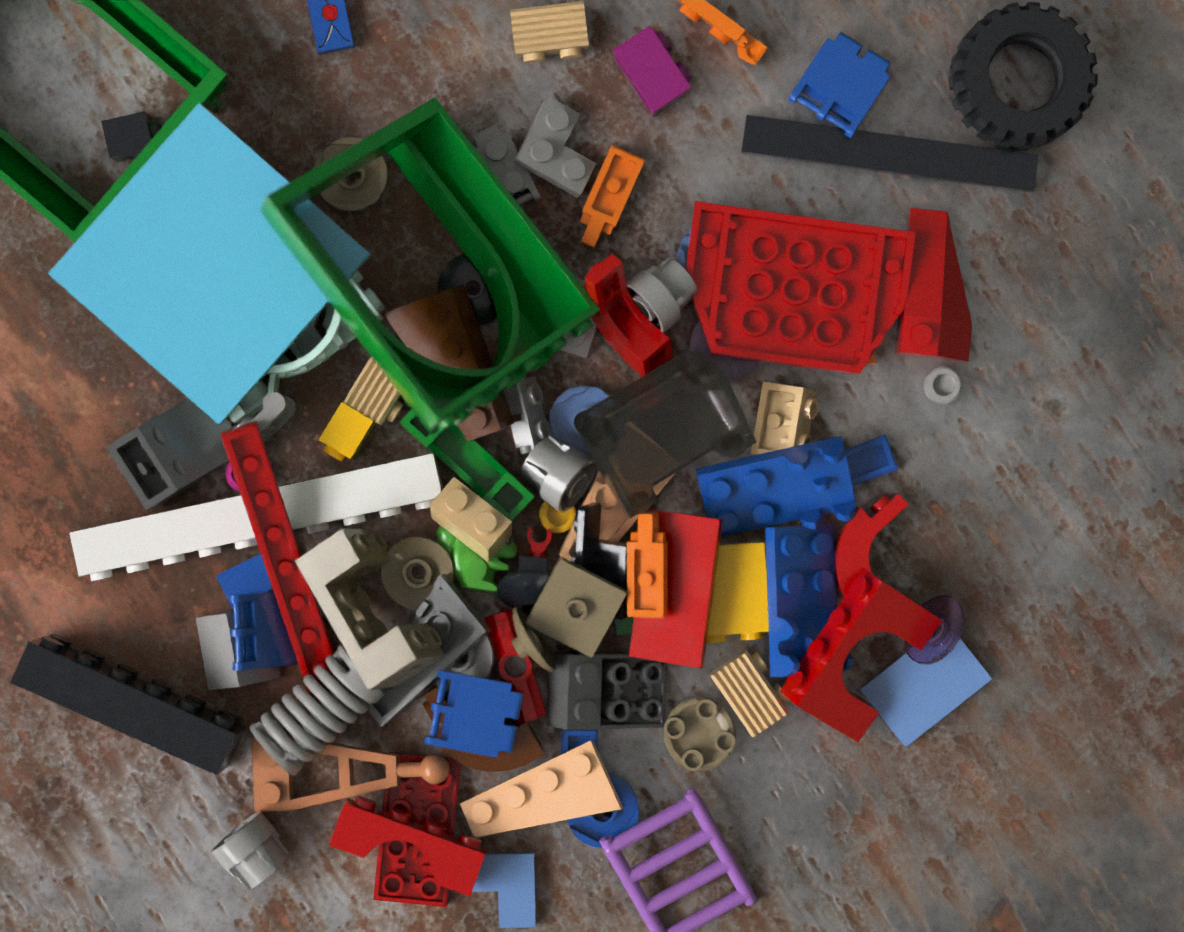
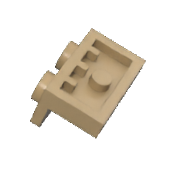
(783, 417)

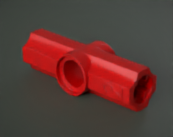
(501, 635)

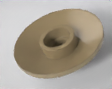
(399, 575)
(530, 642)

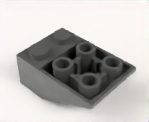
(170, 453)
(606, 691)

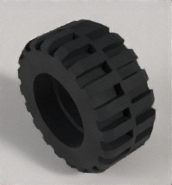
(1063, 49)

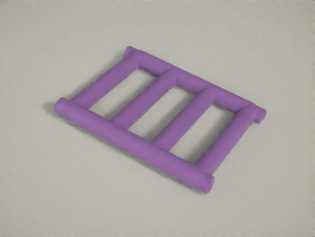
(708, 833)

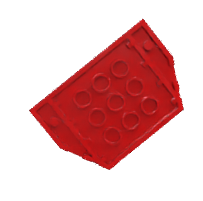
(796, 286)

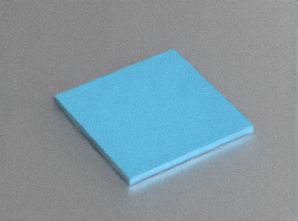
(197, 270)

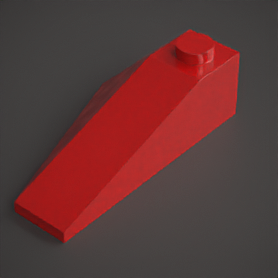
(936, 310)

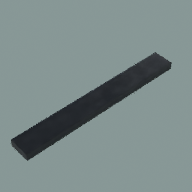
(890, 154)

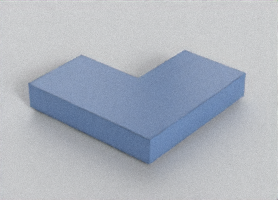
(514, 879)

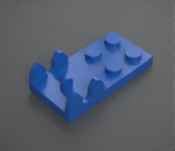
(780, 487)
(798, 592)

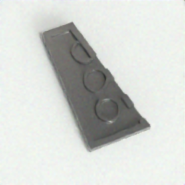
(459, 631)

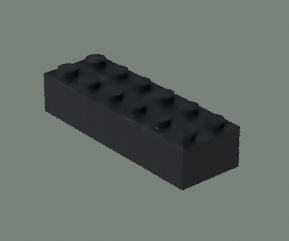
(129, 703)

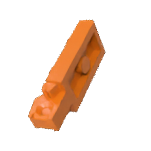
(724, 29)
(609, 194)
(647, 569)

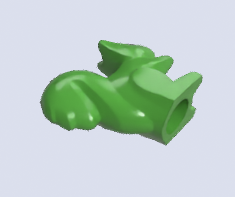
(470, 568)

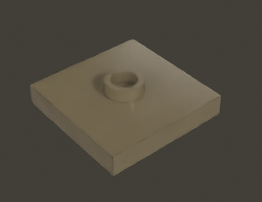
(576, 607)

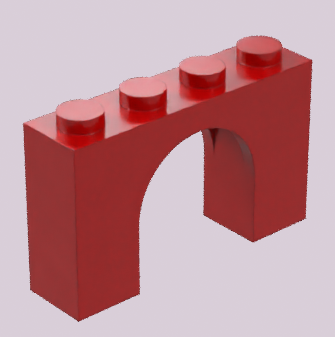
(866, 609)

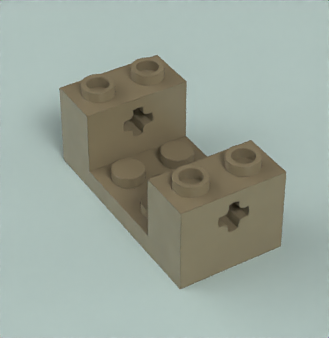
(378, 655)

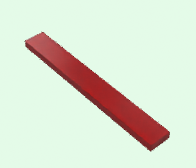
(278, 548)

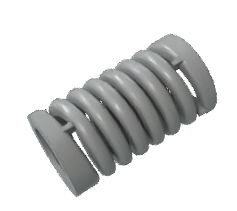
(338, 712)

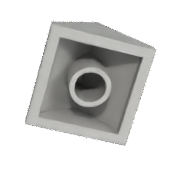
(220, 652)

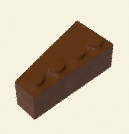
(449, 333)

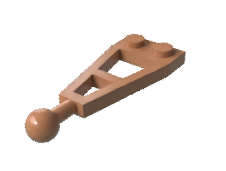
(275, 786)

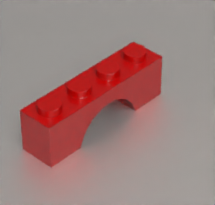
(453, 858)

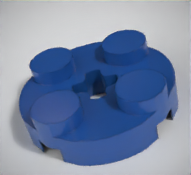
(591, 830)

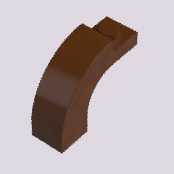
(525, 749)

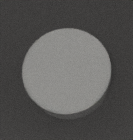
(942, 385)

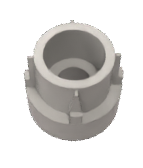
(662, 292)
(559, 472)
(251, 851)

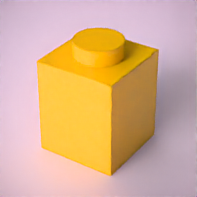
(346, 432)

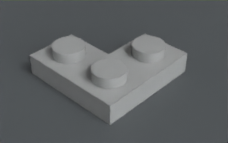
(545, 149)

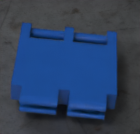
(842, 83)
(260, 632)
(475, 714)

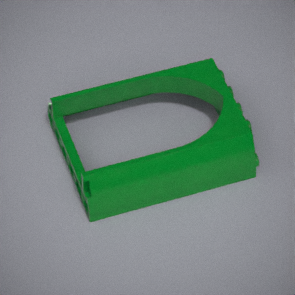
(171, 53)
(529, 283)

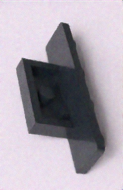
(599, 556)

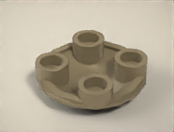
(699, 734)

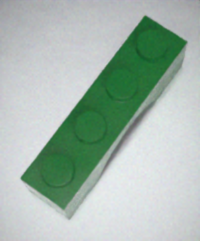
(474, 466)

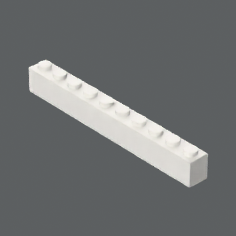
(226, 520)

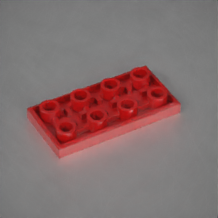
(691, 574)
(402, 868)

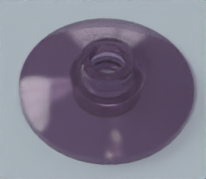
(946, 634)

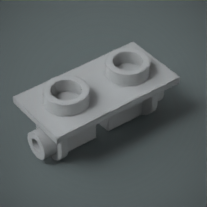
(527, 400)

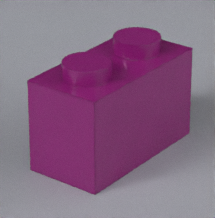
(652, 70)

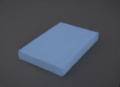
(918, 695)

